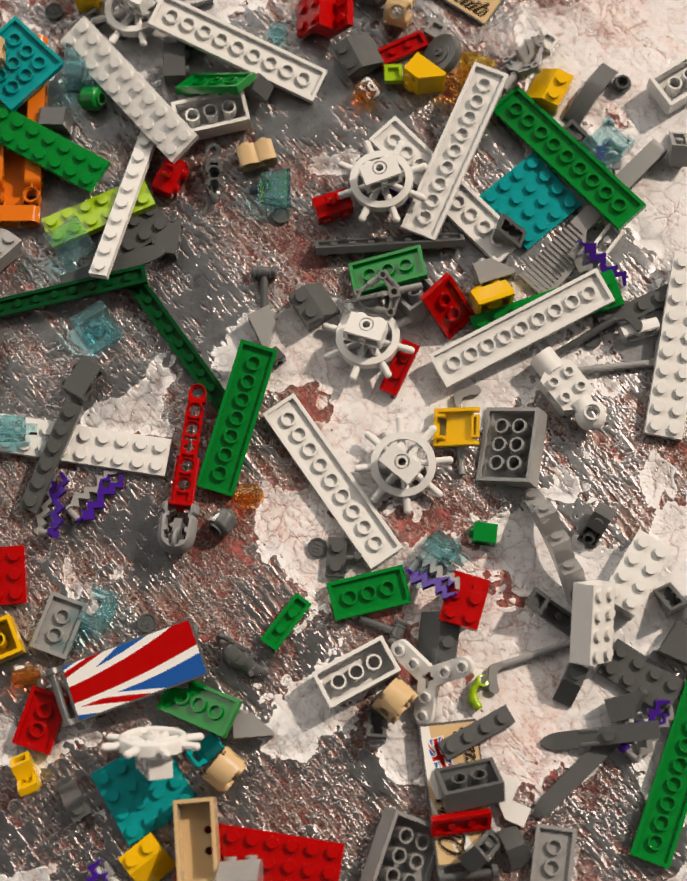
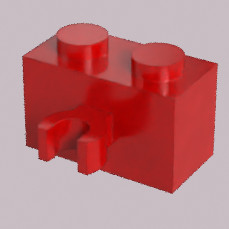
(169, 178)
(330, 207)

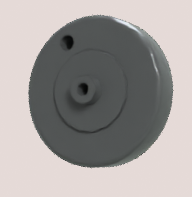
(444, 51)

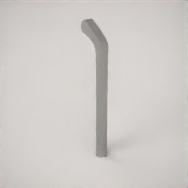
(621, 366)
(458, 396)
(494, 668)

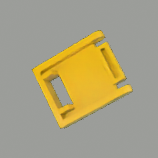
(460, 428)

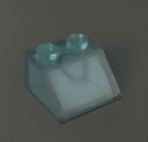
(75, 71)
(96, 327)

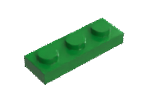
(286, 622)

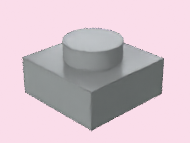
(435, 28)

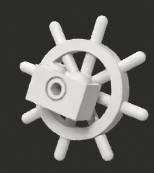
(133, 10)
(380, 173)
(368, 331)
(402, 464)
(153, 748)

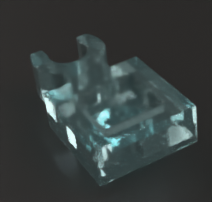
(277, 33)

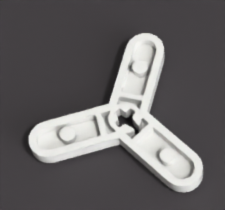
(419, 667)

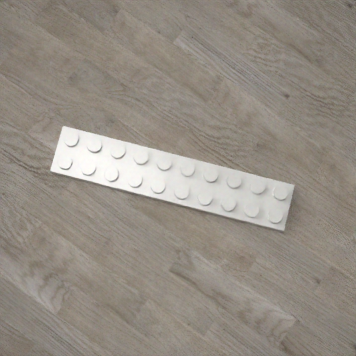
(238, 48)
(131, 91)
(455, 151)
(468, 209)
(521, 328)
(669, 382)
(100, 449)
(332, 481)

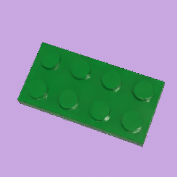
(215, 83)
(402, 265)
(368, 593)
(201, 707)

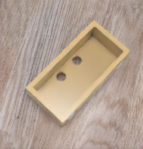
(192, 841)

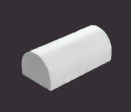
(608, 239)
(650, 328)

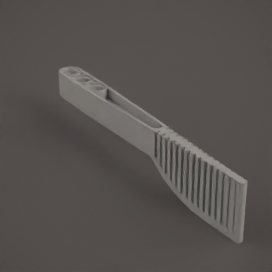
(553, 264)

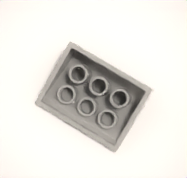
(512, 446)
(400, 849)

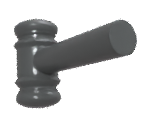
(263, 274)
(396, 632)

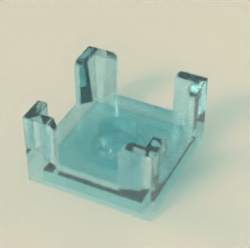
(608, 143)
(70, 241)
(105, 611)

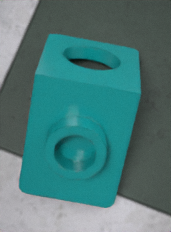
(209, 749)

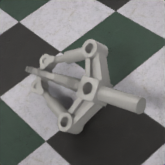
(529, 59)
(394, 292)

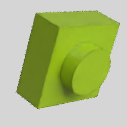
(393, 74)

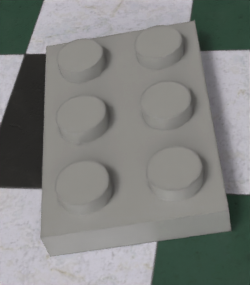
(58, 626)
(553, 853)

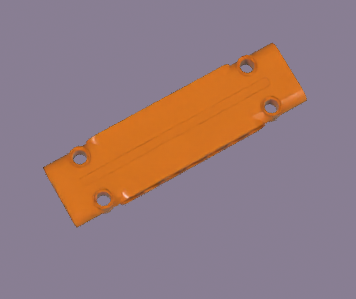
(21, 177)

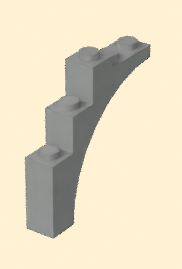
(557, 541)

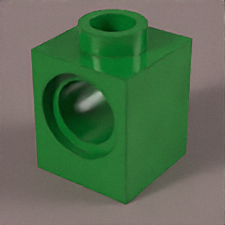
(483, 534)

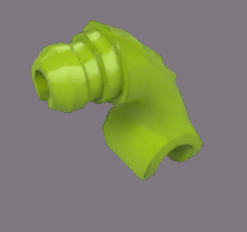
(473, 699)

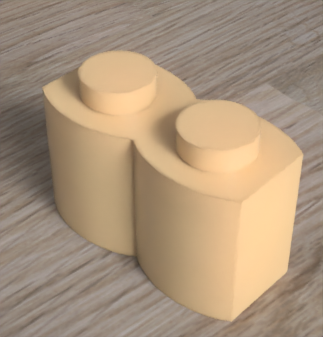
(256, 154)

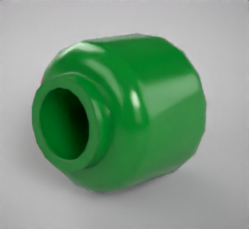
(91, 98)

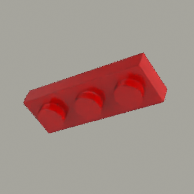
(403, 48)
(399, 368)
(460, 822)

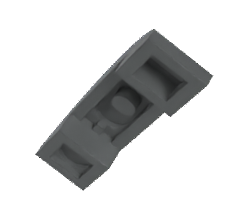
(590, 93)
(549, 610)

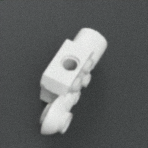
(567, 389)

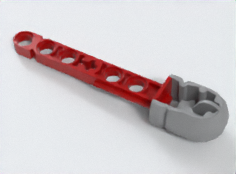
(184, 499)

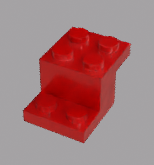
(324, 17)
(468, 605)

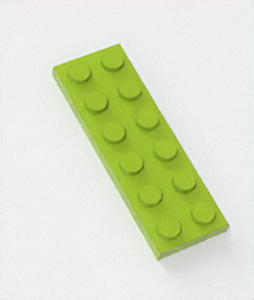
(95, 211)

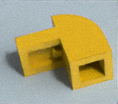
(25, 773)

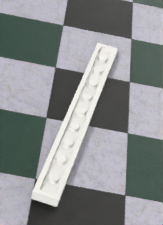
(122, 208)

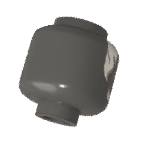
(222, 521)

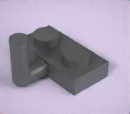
(338, 556)

